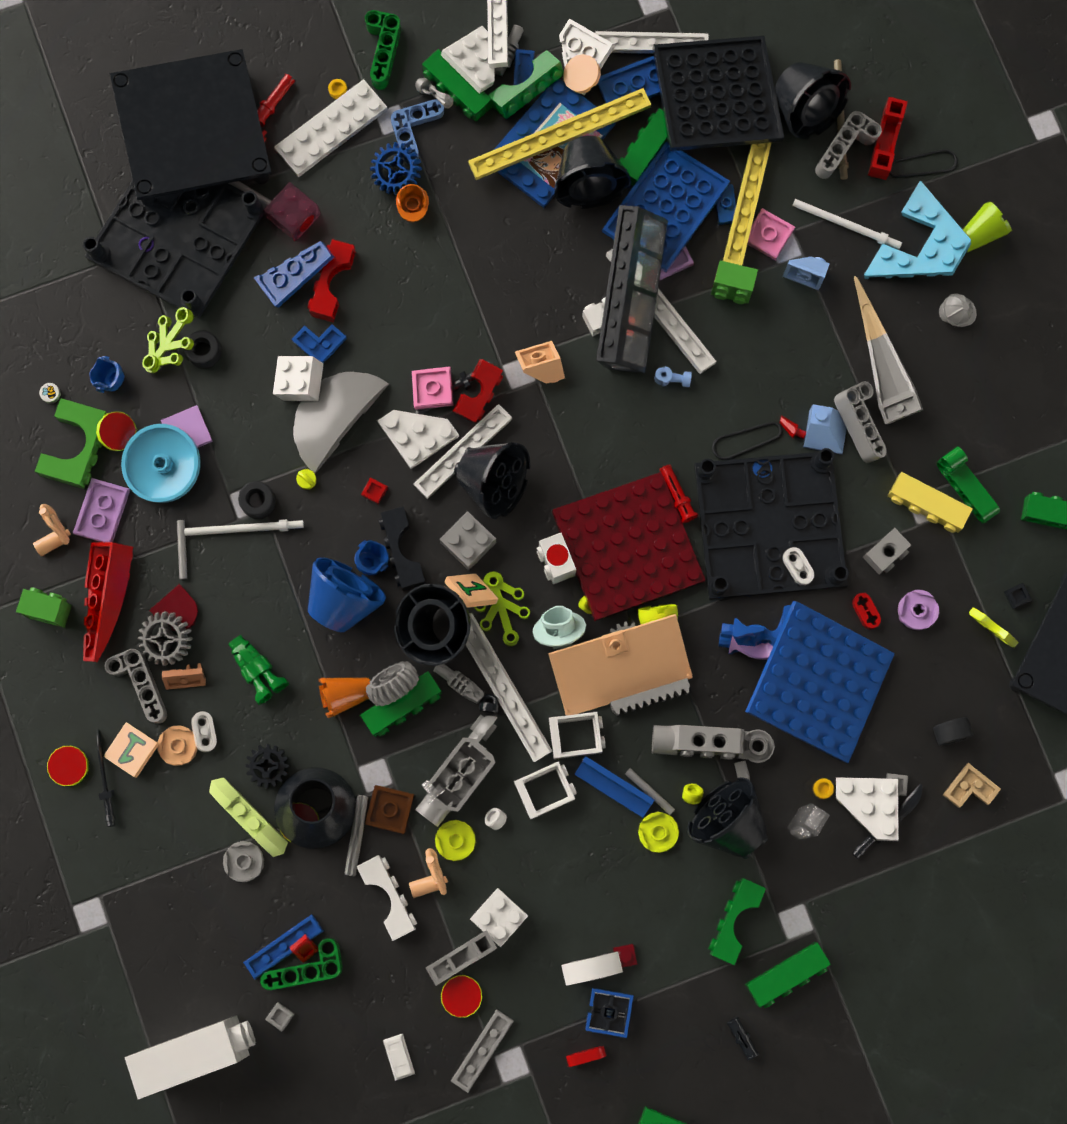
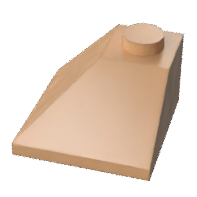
(541, 362)

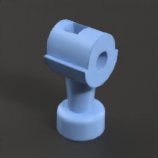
(664, 376)

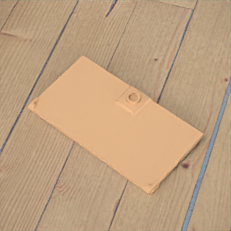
(620, 665)

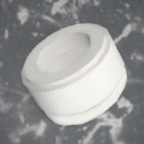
(495, 818)

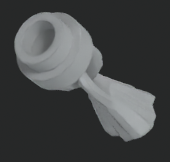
(423, 85)

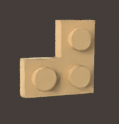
(969, 782)

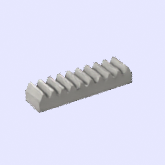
(653, 694)

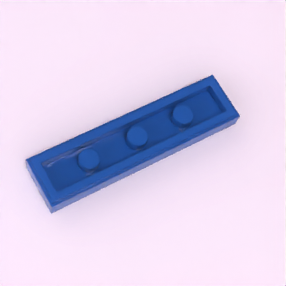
(280, 948)

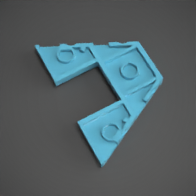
(941, 251)

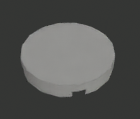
(243, 861)

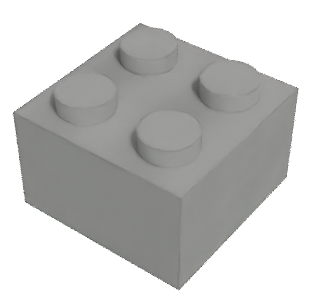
(468, 540)

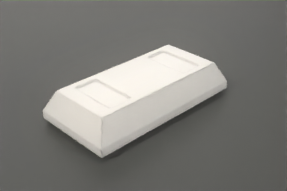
(399, 1057)

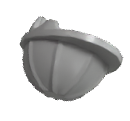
(957, 311)

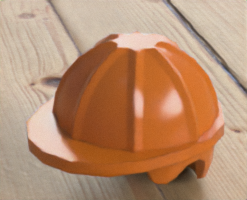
(412, 202)

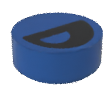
(756, 468)

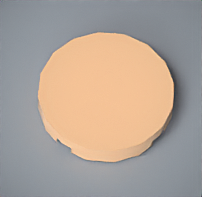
(581, 73)
(177, 745)

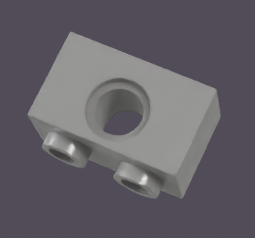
(892, 541)

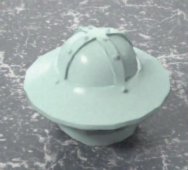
(559, 628)

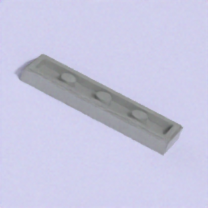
(482, 1051)

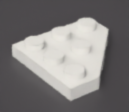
(579, 40)
(470, 59)
(417, 434)
(872, 804)

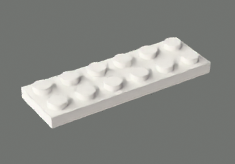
(330, 128)

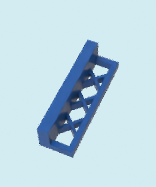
(614, 787)

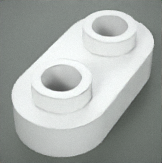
(800, 565)
(204, 732)

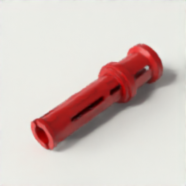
(267, 106)
(682, 503)

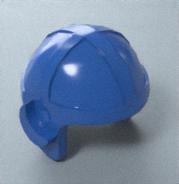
(106, 375)
(371, 557)

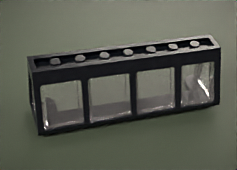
(632, 290)

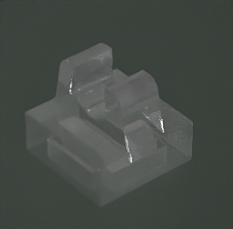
(432, 791)

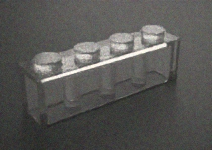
(808, 822)

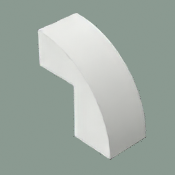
(592, 968)

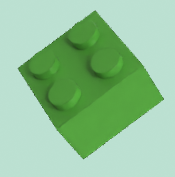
(734, 282)
(44, 608)

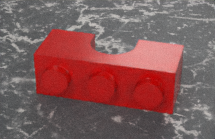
(488, 377)

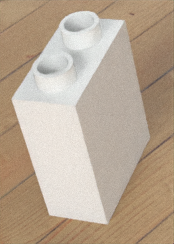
(190, 1056)

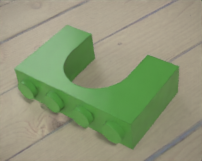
(77, 469)

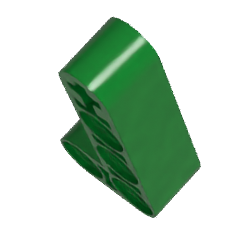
(383, 51)
(967, 485)
(301, 970)

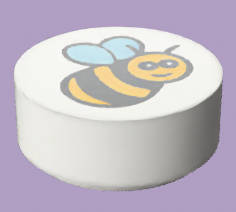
(50, 393)

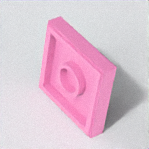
(769, 234)
(432, 388)

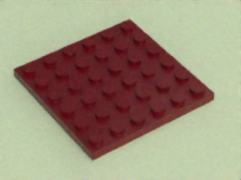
(628, 546)

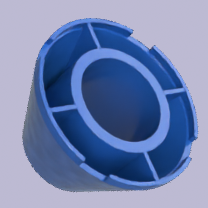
(340, 596)

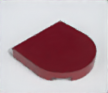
(180, 603)

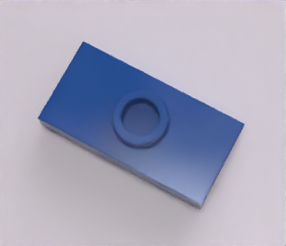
(523, 65)
(726, 206)

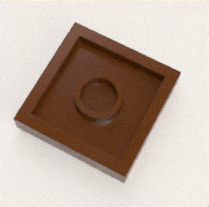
(389, 809)

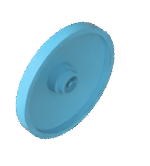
(160, 463)

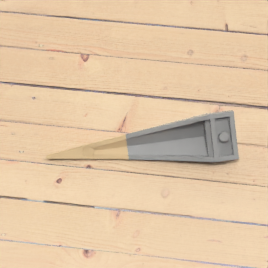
(893, 386)

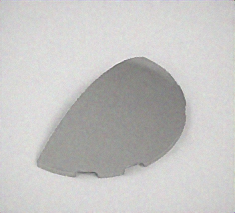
(325, 422)

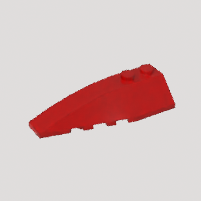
(106, 585)

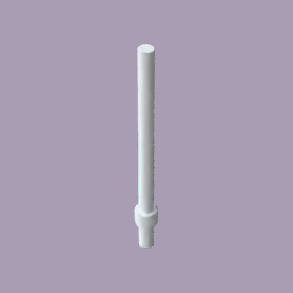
(882, 238)
(282, 525)

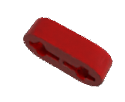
(862, 613)
(586, 1056)

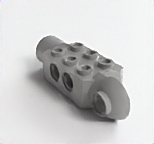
(735, 742)
(460, 772)

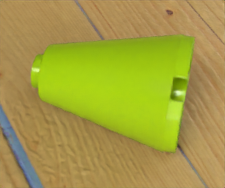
(986, 226)

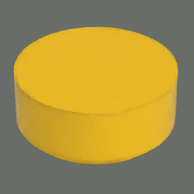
(337, 88)
(823, 788)

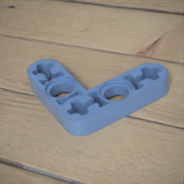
(409, 121)

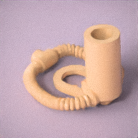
(54, 539)
(431, 883)

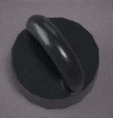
(489, 707)

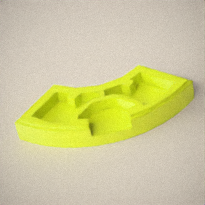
(999, 632)

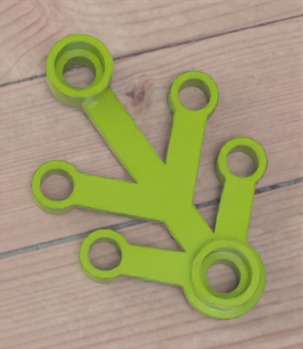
(154, 359)
(501, 606)

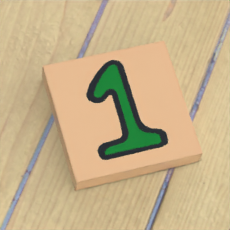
(471, 590)
(131, 750)

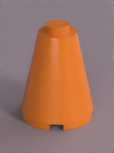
(342, 693)

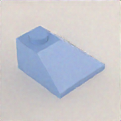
(807, 271)
(825, 429)

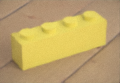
(929, 502)

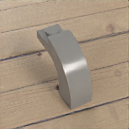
(461, 957)

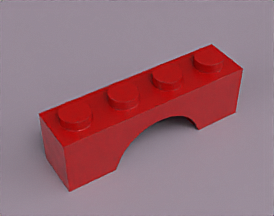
(885, 144)
(323, 303)

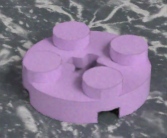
(928, 605)

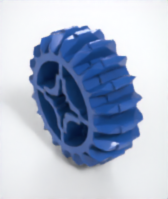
(398, 160)

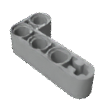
(841, 145)
(859, 422)
(140, 687)

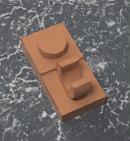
(184, 678)

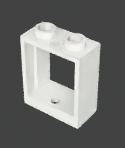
(556, 746)
(562, 773)

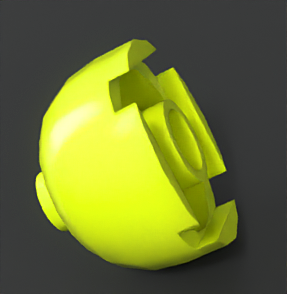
(648, 613)

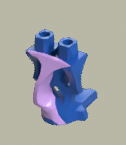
(750, 640)

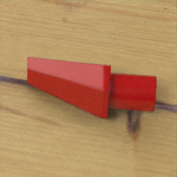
(792, 428)

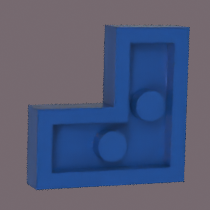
(320, 347)

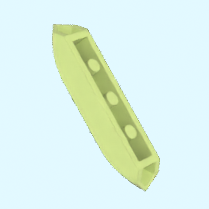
(248, 817)

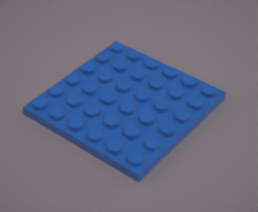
(820, 682)

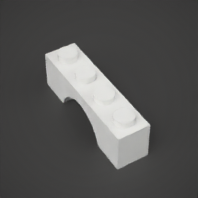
(399, 920)

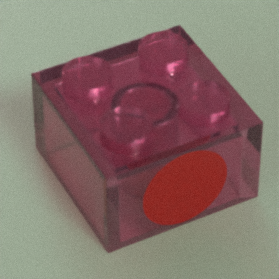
(292, 211)

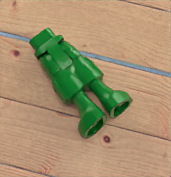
(255, 665)

